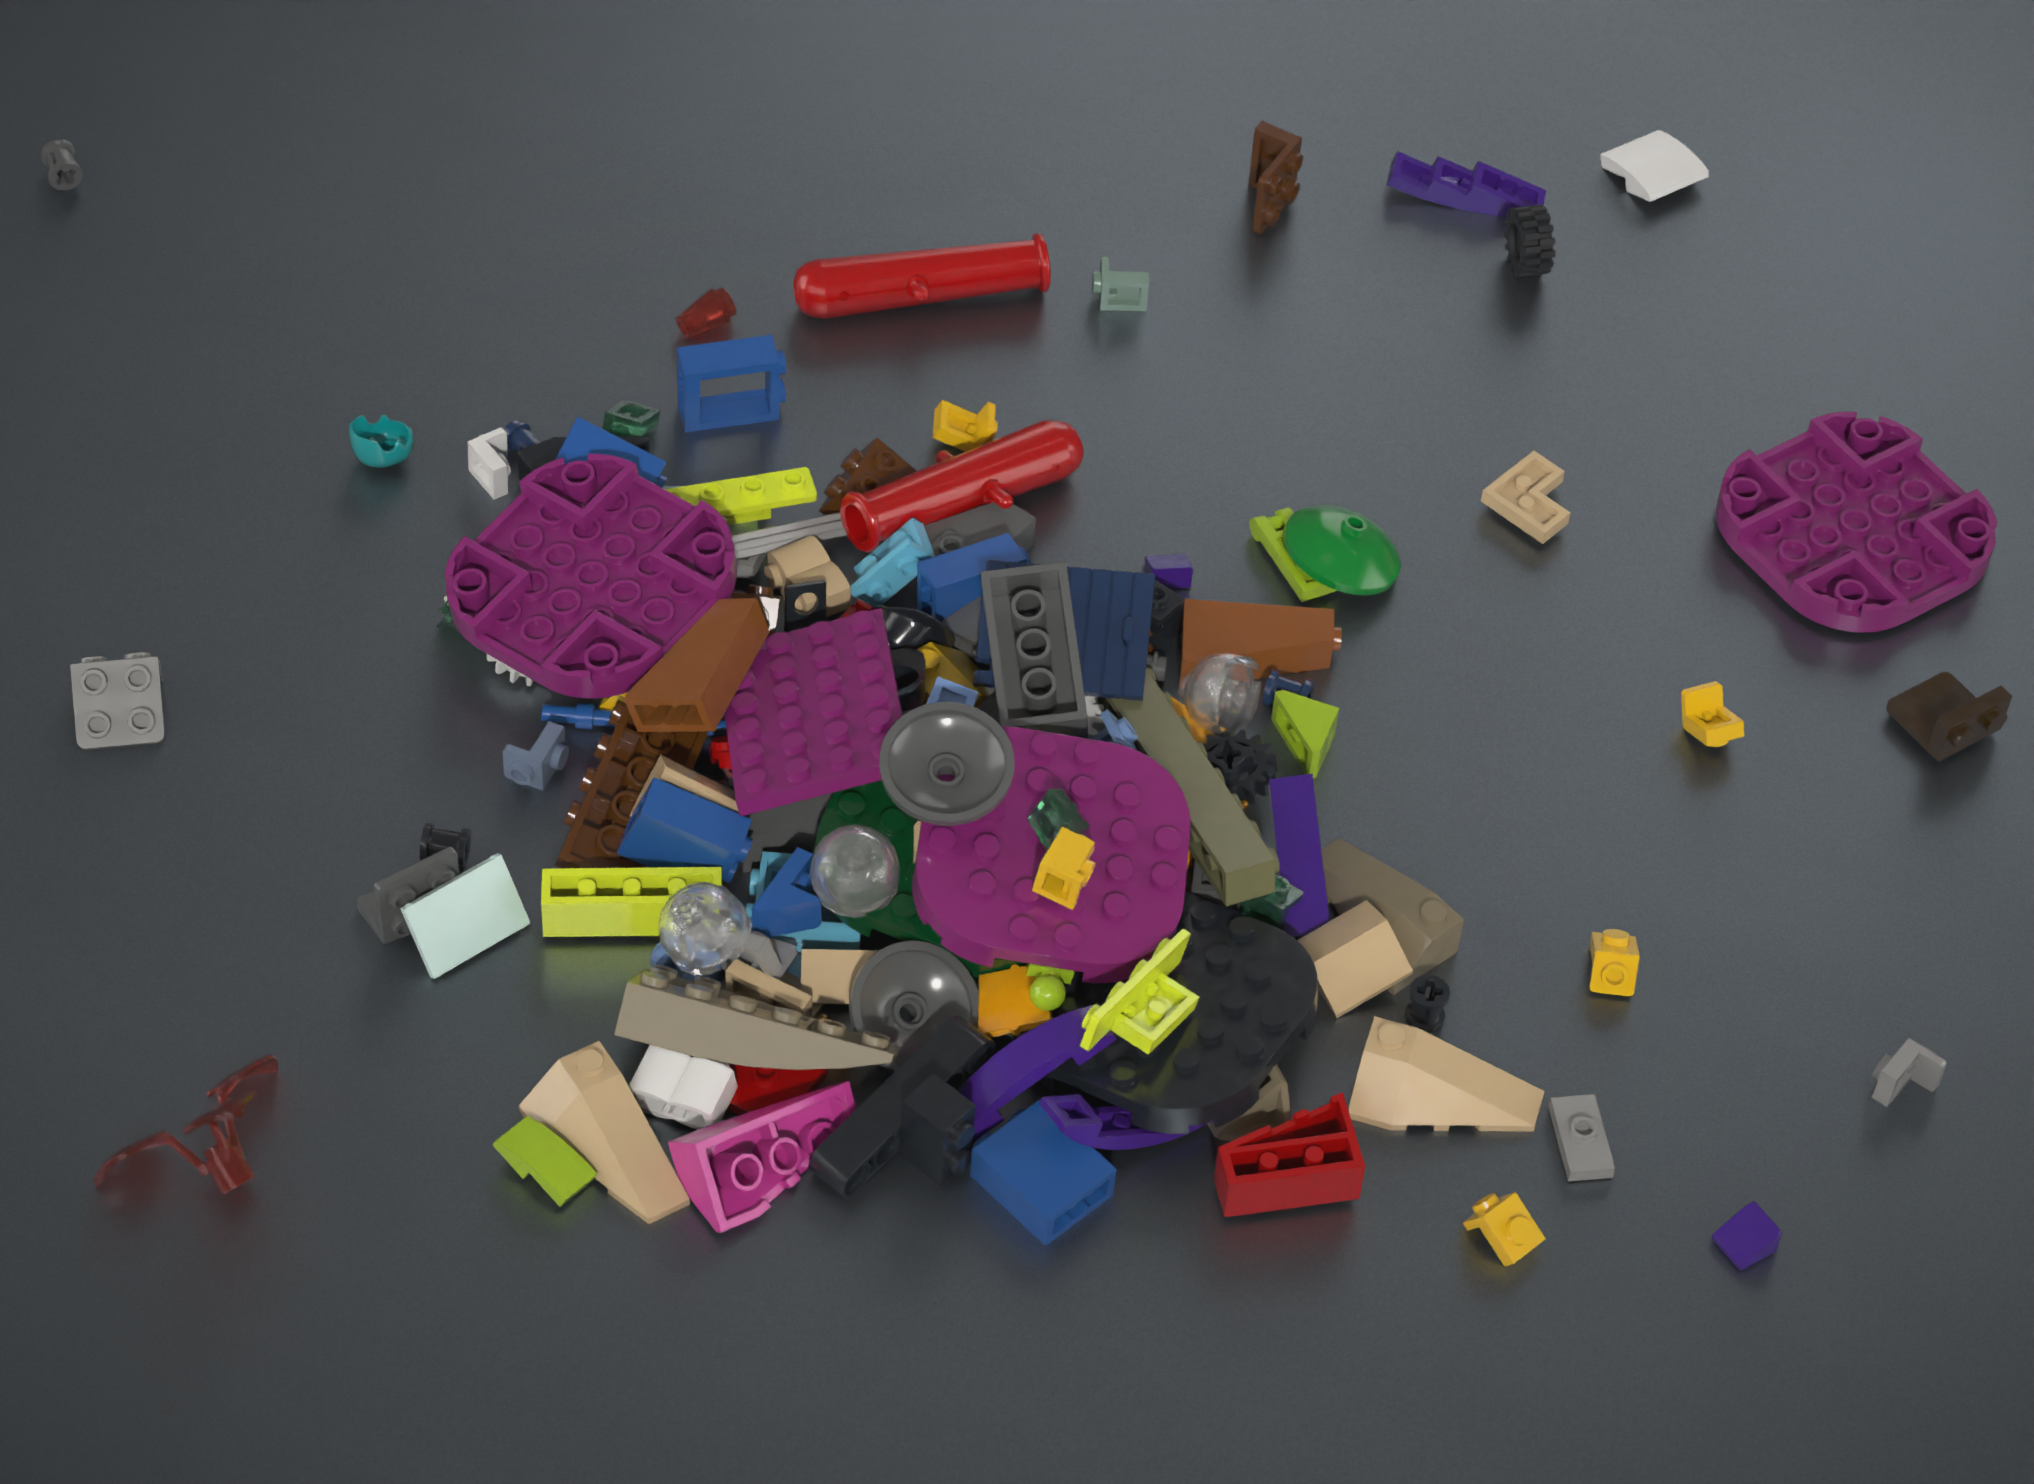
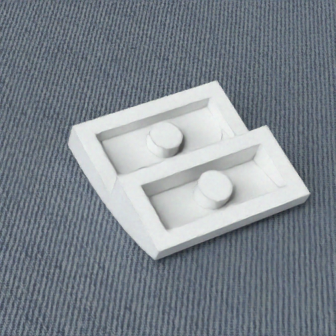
(1654, 165)

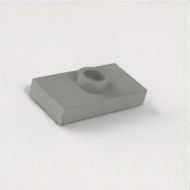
(1581, 1137)

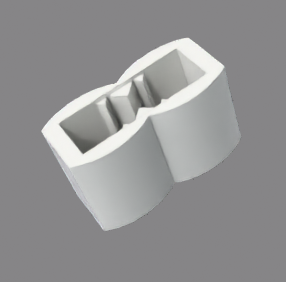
(683, 1087)

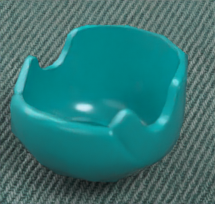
(380, 442)

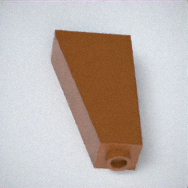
(1272, 635)
(700, 671)

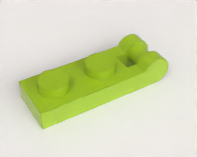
(1270, 533)

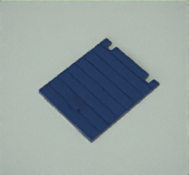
(1106, 612)

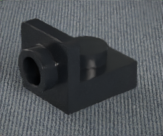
(1166, 612)

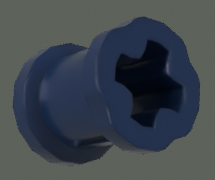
(1277, 682)

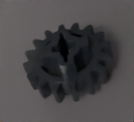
(1243, 762)

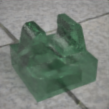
(1052, 814)

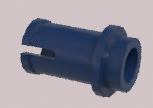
(519, 436)

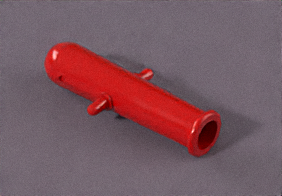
(919, 277)
(962, 482)

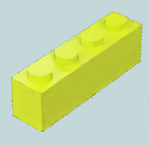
(612, 899)

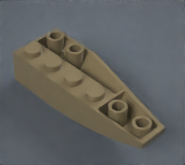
(737, 1029)

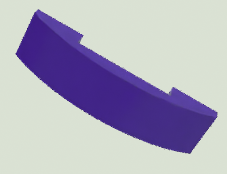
(1025, 1063)
(1101, 1126)

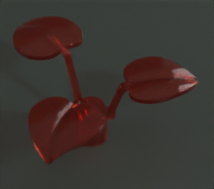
(226, 1158)

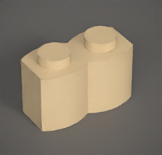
(807, 562)

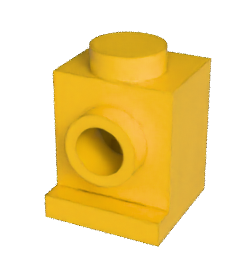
(1065, 868)

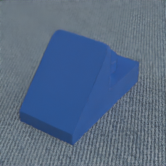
(787, 900)

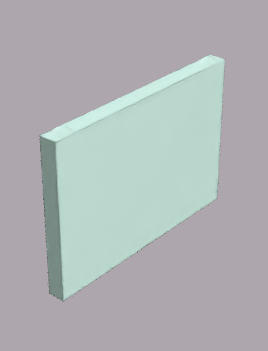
(465, 915)

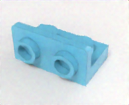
(892, 564)

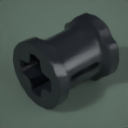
(436, 840)
(1437, 999)

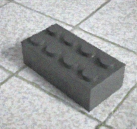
(1034, 649)

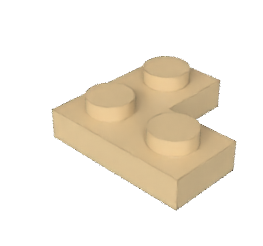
(1522, 497)

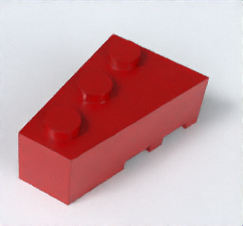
(1293, 1164)

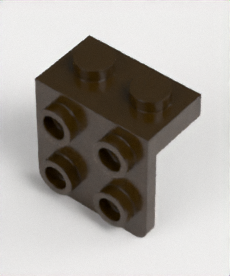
(1947, 715)

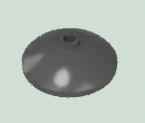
(953, 742)
(913, 977)

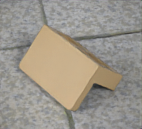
(830, 973)
(760, 986)

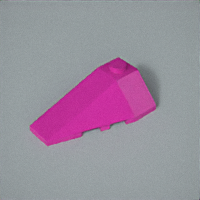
(750, 1159)

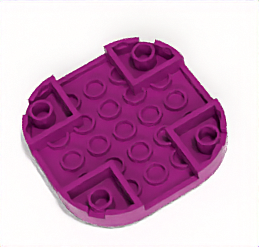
(1855, 523)
(589, 576)
(980, 875)

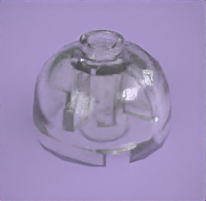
(1222, 693)
(855, 870)
(703, 927)

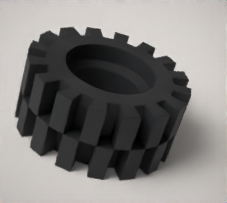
(1529, 240)

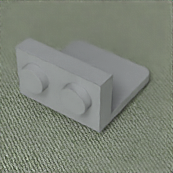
(118, 701)

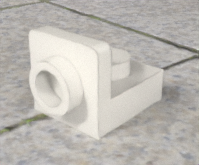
(489, 462)

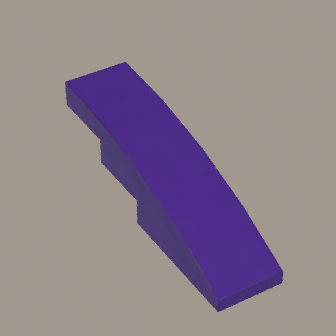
(1449, 184)
(1300, 851)

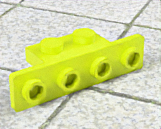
(752, 496)
(1147, 1004)

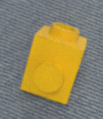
(964, 428)
(1707, 717)
(1613, 962)
(1505, 1226)

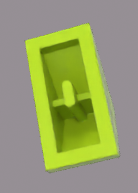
(1305, 728)

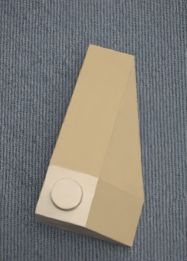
(1426, 1081)
(599, 1117)

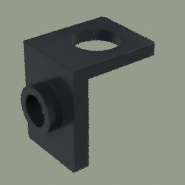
(797, 620)

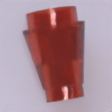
(707, 312)

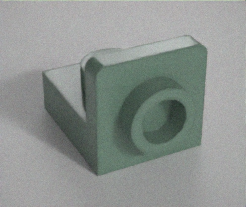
(1120, 288)

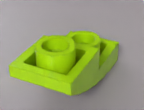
(547, 1157)

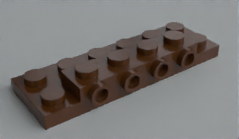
(614, 788)

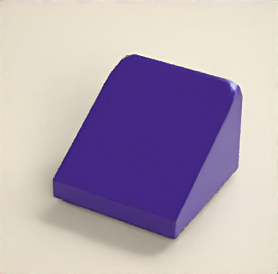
(1170, 570)
(1748, 1236)

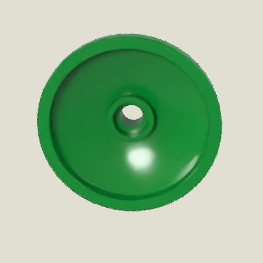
(1342, 549)

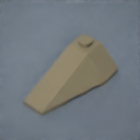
(1419, 918)

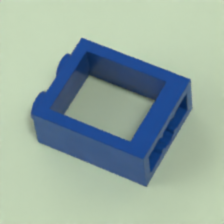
(727, 360)

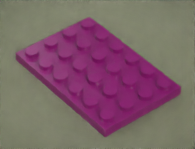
(812, 712)

